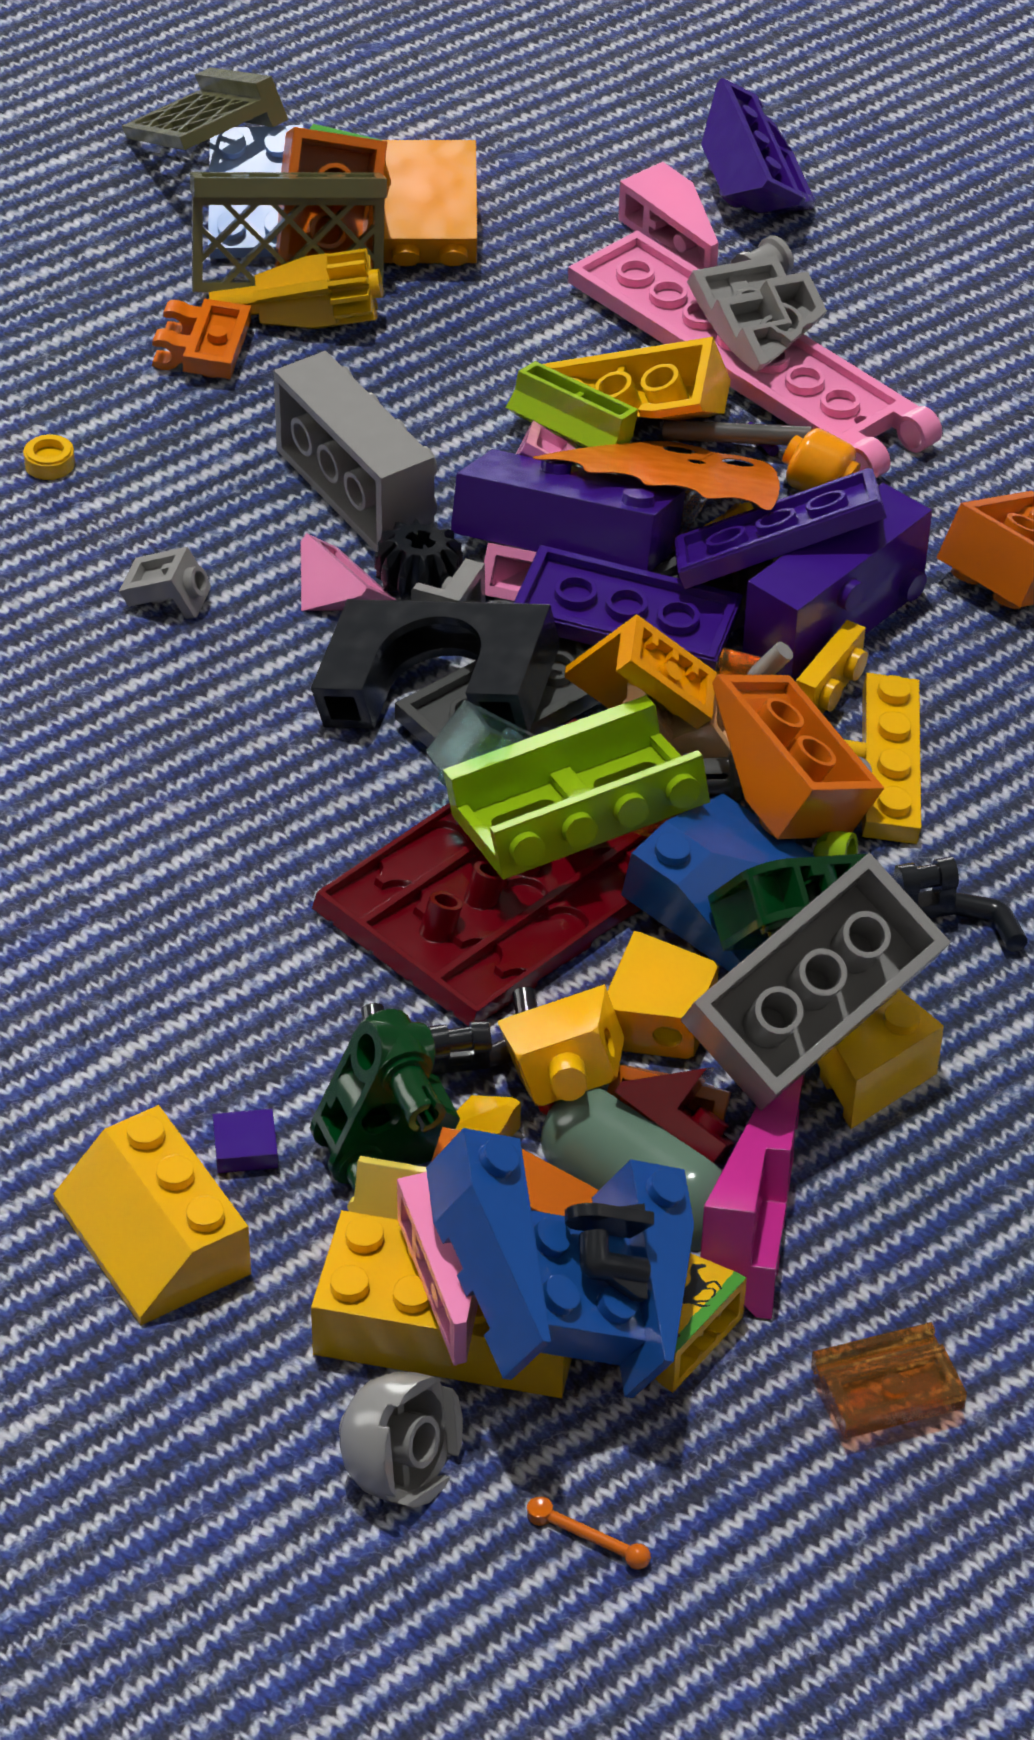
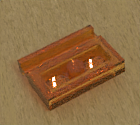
(888, 1380)

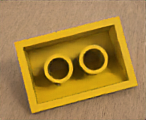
(154, 1217)

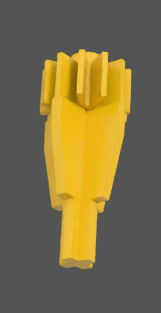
(313, 291)

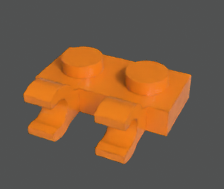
(205, 339)

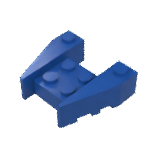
(529, 1268)

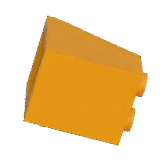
(430, 202)

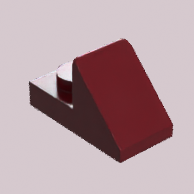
(666, 1103)

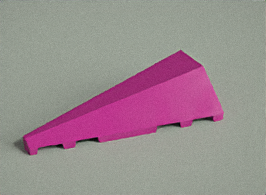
(751, 1198)

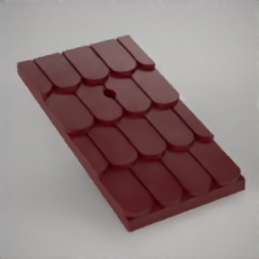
(461, 930)

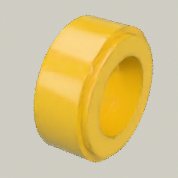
(49, 457)

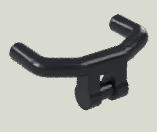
(945, 901)
(469, 1046)

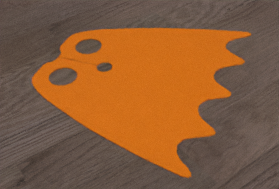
(663, 467)

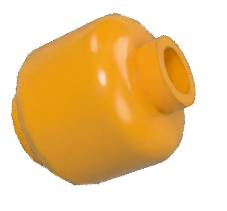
(818, 459)

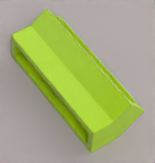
(571, 407)

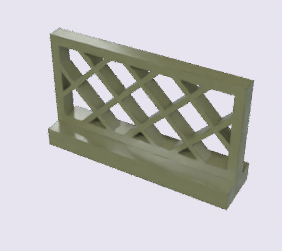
(221, 104)
(276, 190)

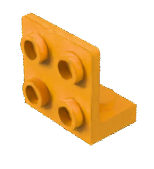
(650, 661)

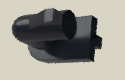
(598, 1221)

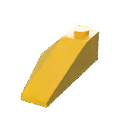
(660, 380)

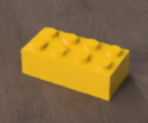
(379, 1315)

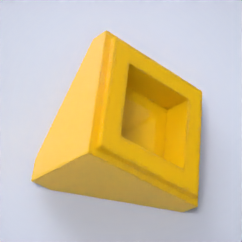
(490, 1114)

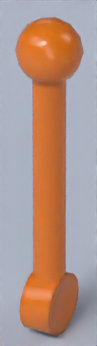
(541, 1512)

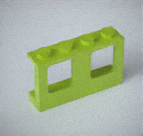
(573, 787)

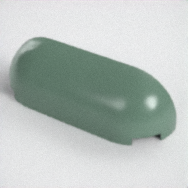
(601, 1134)

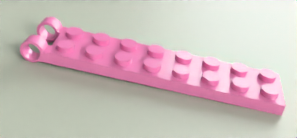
(799, 386)

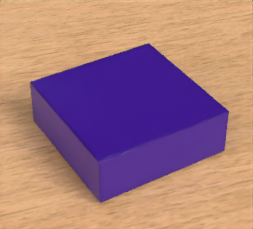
(245, 1140)

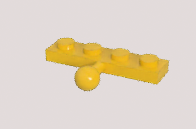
(893, 752)

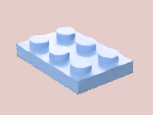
(246, 151)

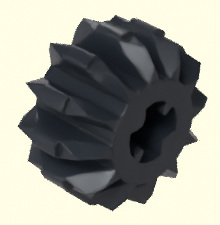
(416, 556)

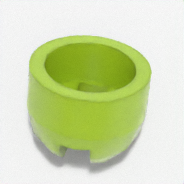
(836, 844)

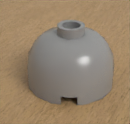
(400, 1437)

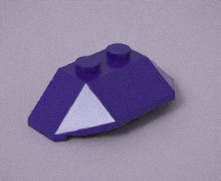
(751, 155)

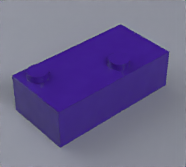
(564, 507)
(839, 579)

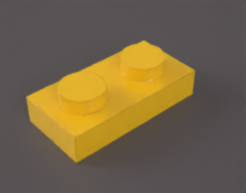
(835, 666)

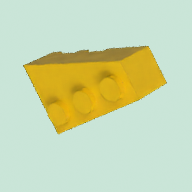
(883, 1058)

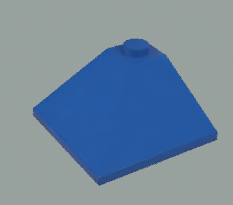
(691, 860)

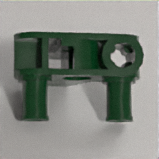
(771, 894)
(383, 1097)

